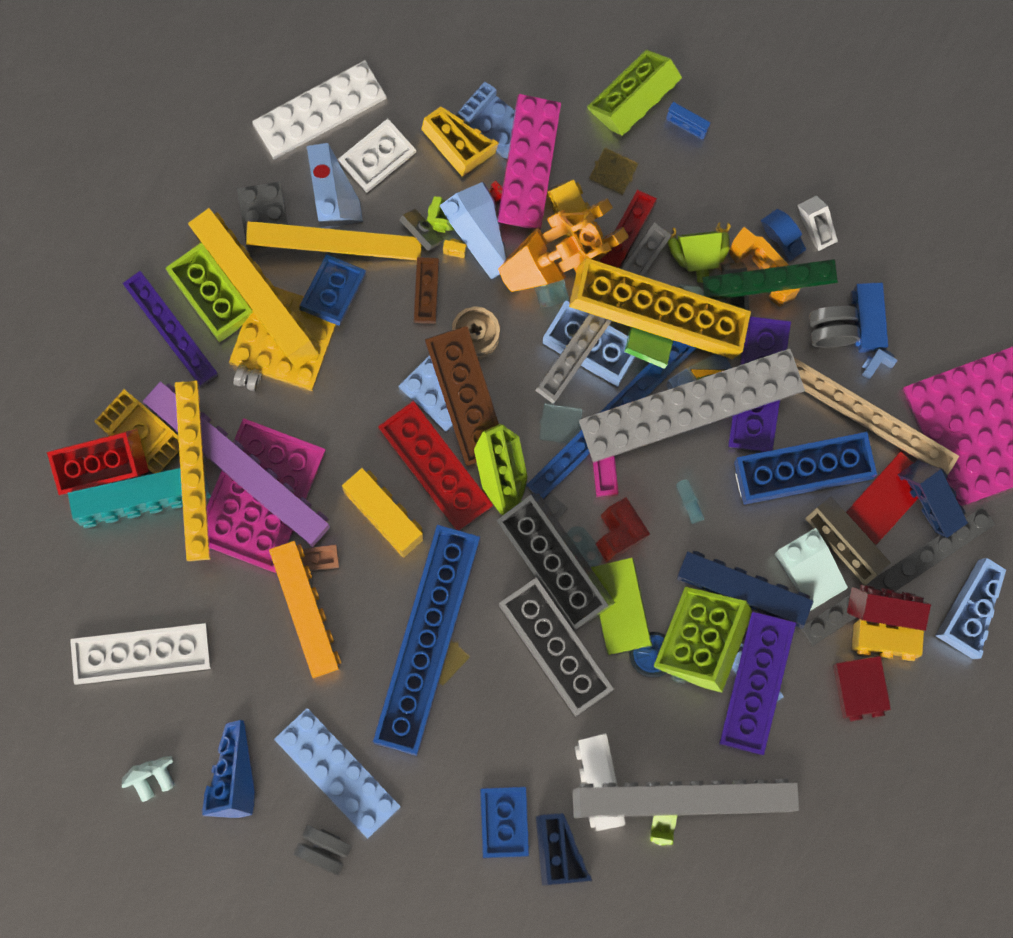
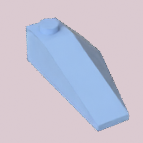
(475, 221)

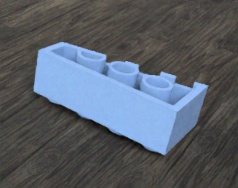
(972, 611)

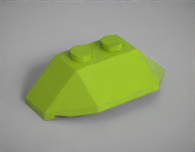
(501, 467)

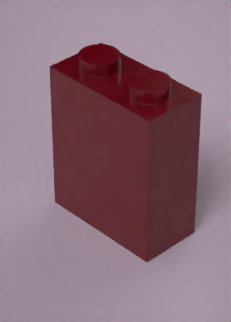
(862, 688)

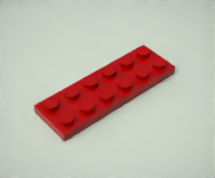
(435, 466)

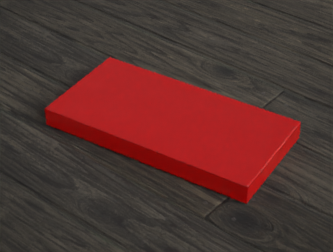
(883, 501)

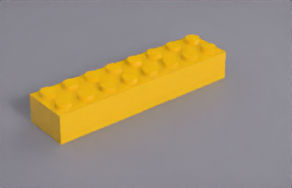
(254, 287)
(659, 308)

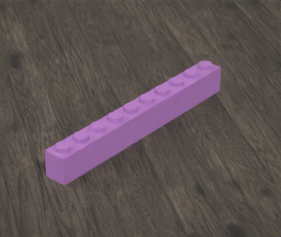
(245, 470)

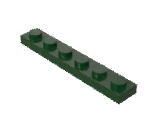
(770, 279)

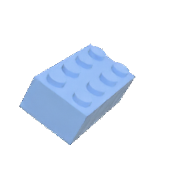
(607, 356)

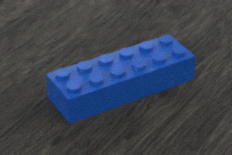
(805, 468)

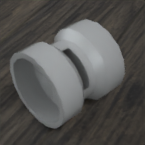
(247, 377)

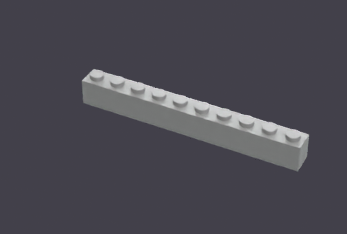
(685, 799)

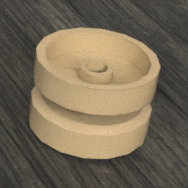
(484, 323)

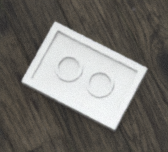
(377, 155)

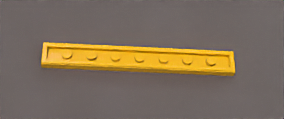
(332, 240)

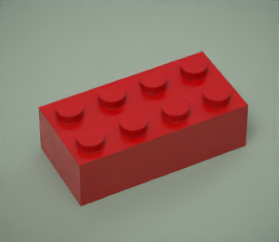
(98, 462)

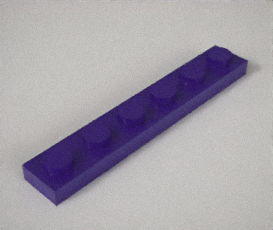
(170, 328)

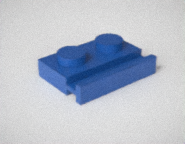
(688, 120)

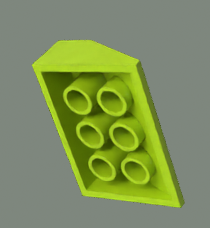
(704, 638)

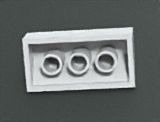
(598, 770)

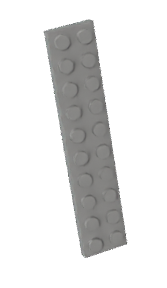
(691, 405)

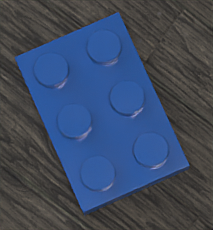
(332, 290)
(504, 822)

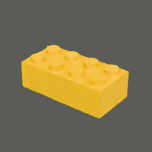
(382, 512)

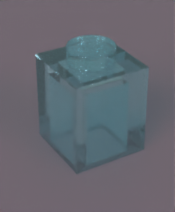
(552, 294)

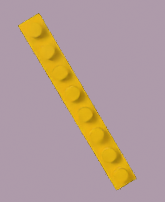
(192, 471)

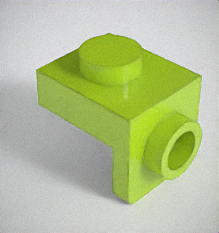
(437, 217)
(663, 829)

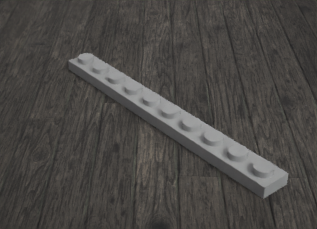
(593, 325)

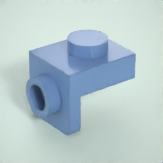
(872, 364)

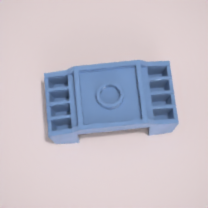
(489, 116)

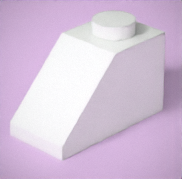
(818, 222)

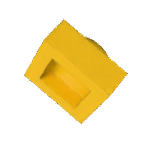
(454, 248)

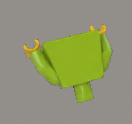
(700, 250)

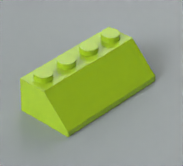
(635, 91)
(209, 292)

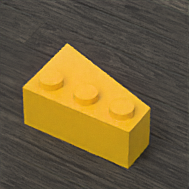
(457, 141)
(567, 197)
(886, 640)

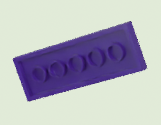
(757, 427)
(758, 683)

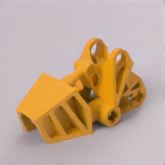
(534, 266)

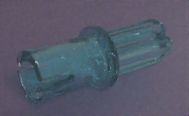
(690, 501)

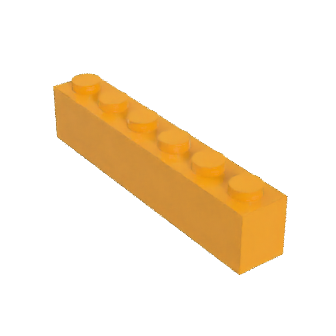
(304, 610)

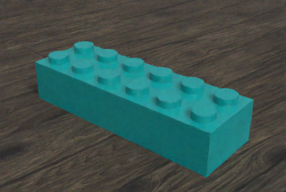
(128, 498)

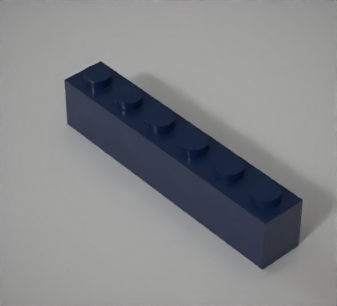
(735, 583)

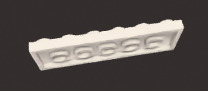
(319, 110)
(140, 654)

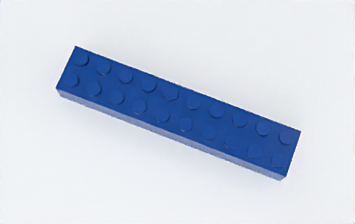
(426, 640)

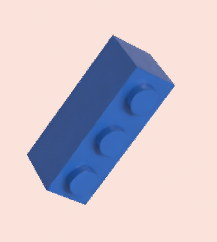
(870, 305)

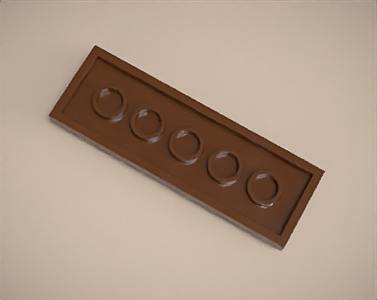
(462, 388)

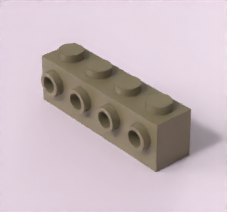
(848, 540)

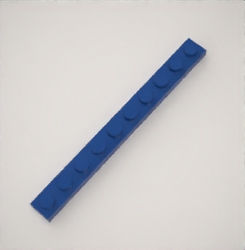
(576, 450)

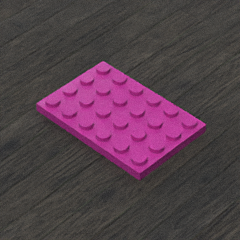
(236, 519)

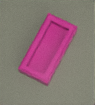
(605, 477)

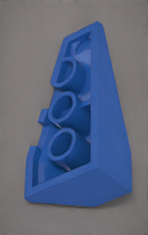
(232, 784)

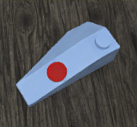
(333, 193)

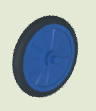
(644, 658)

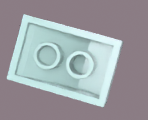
(812, 567)

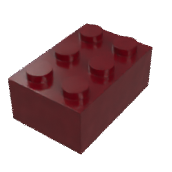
(889, 607)

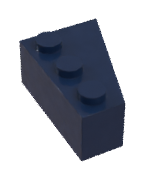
(936, 497)
(558, 852)

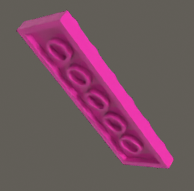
(529, 162)

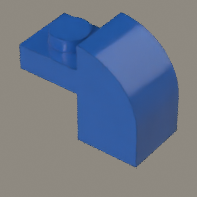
(785, 232)

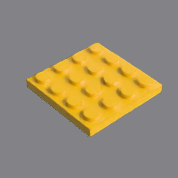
(260, 351)

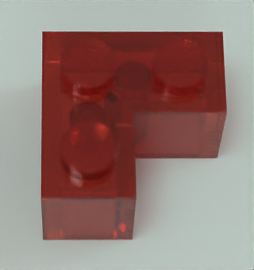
(625, 530)

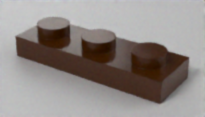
(426, 290)

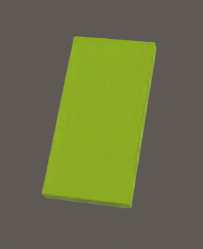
(625, 621)

